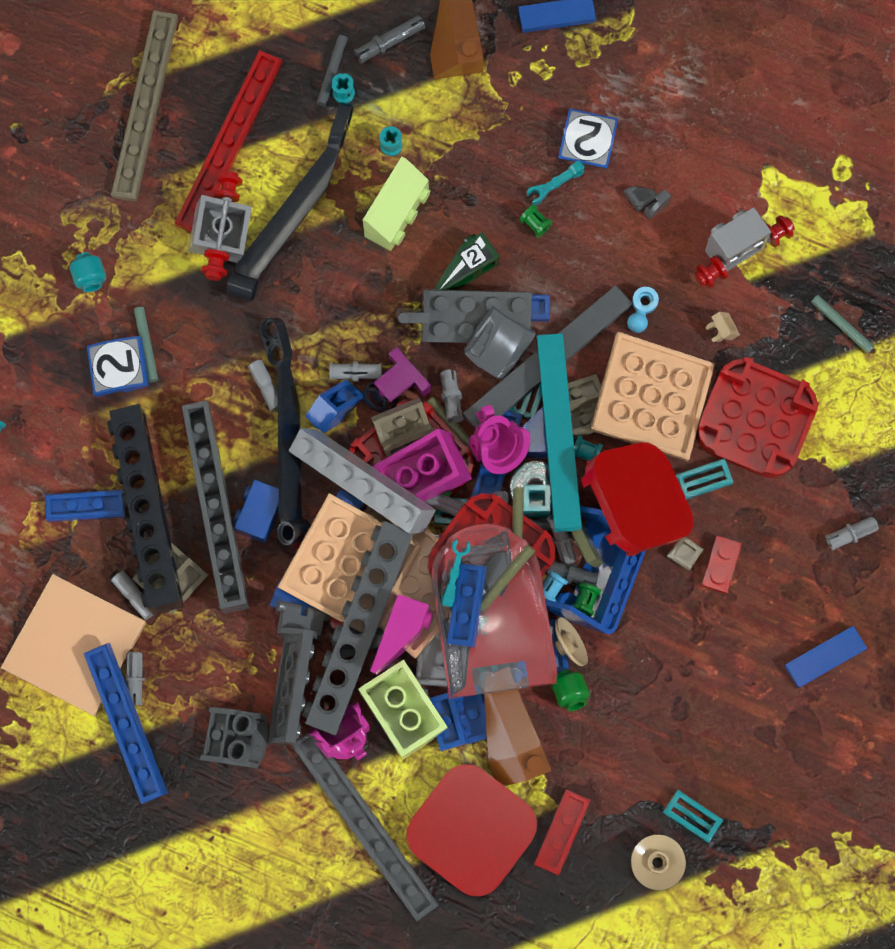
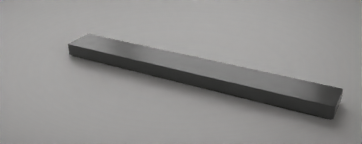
(575, 337)
(366, 828)

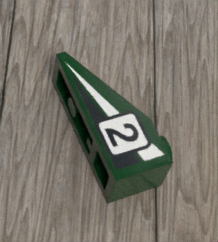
(470, 262)

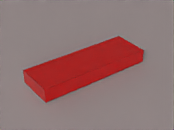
(562, 832)

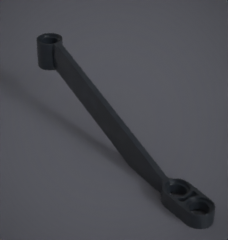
(245, 278)
(292, 526)

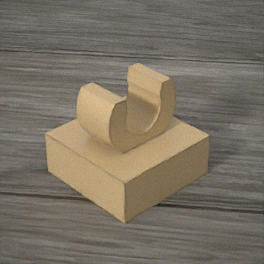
(725, 326)

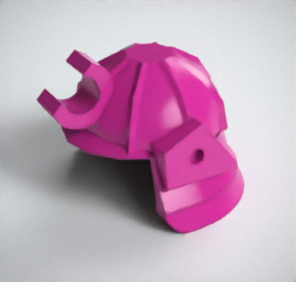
(498, 442)
(349, 737)

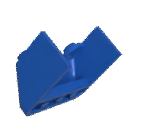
(614, 580)

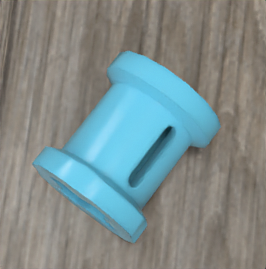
(552, 585)

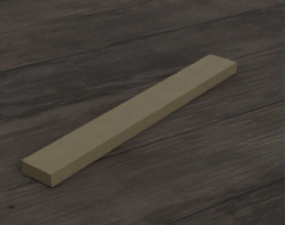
(144, 106)

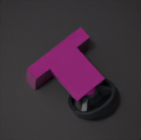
(395, 382)

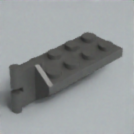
(457, 313)
(293, 669)

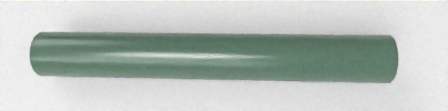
(845, 326)
(147, 347)

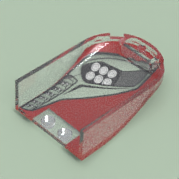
(512, 633)

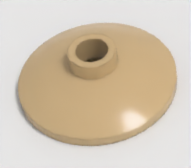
(570, 642)
(672, 862)

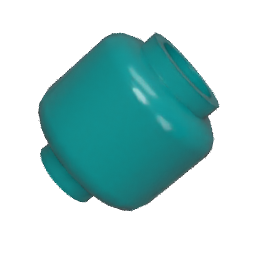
(88, 272)

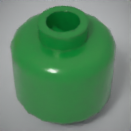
(570, 690)

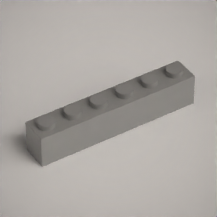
(362, 480)

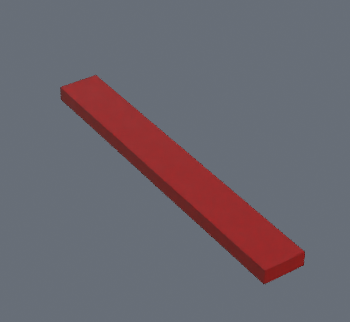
(232, 133)

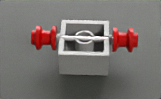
(220, 226)
(739, 241)

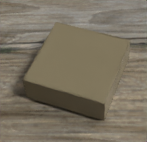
(685, 553)

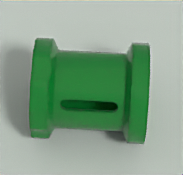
(536, 221)
(586, 598)

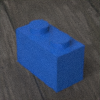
(258, 512)

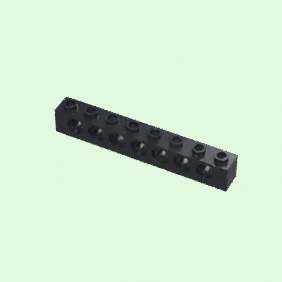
(169, 595)

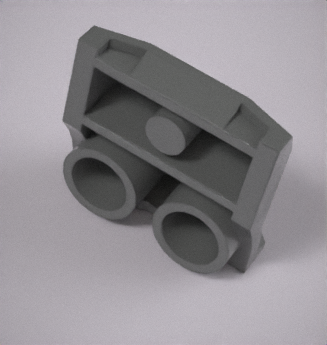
(498, 343)
(236, 737)

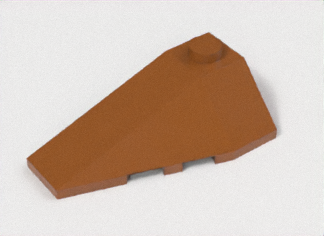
(456, 41)
(511, 739)

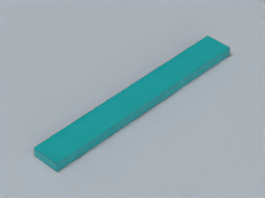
(559, 433)

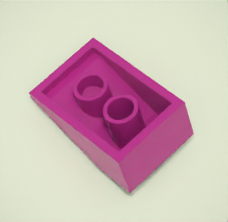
(427, 466)
(402, 630)

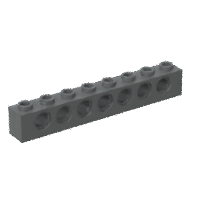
(215, 507)
(330, 719)

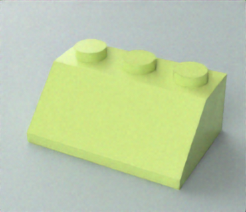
(396, 205)
(402, 709)

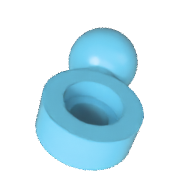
(637, 321)

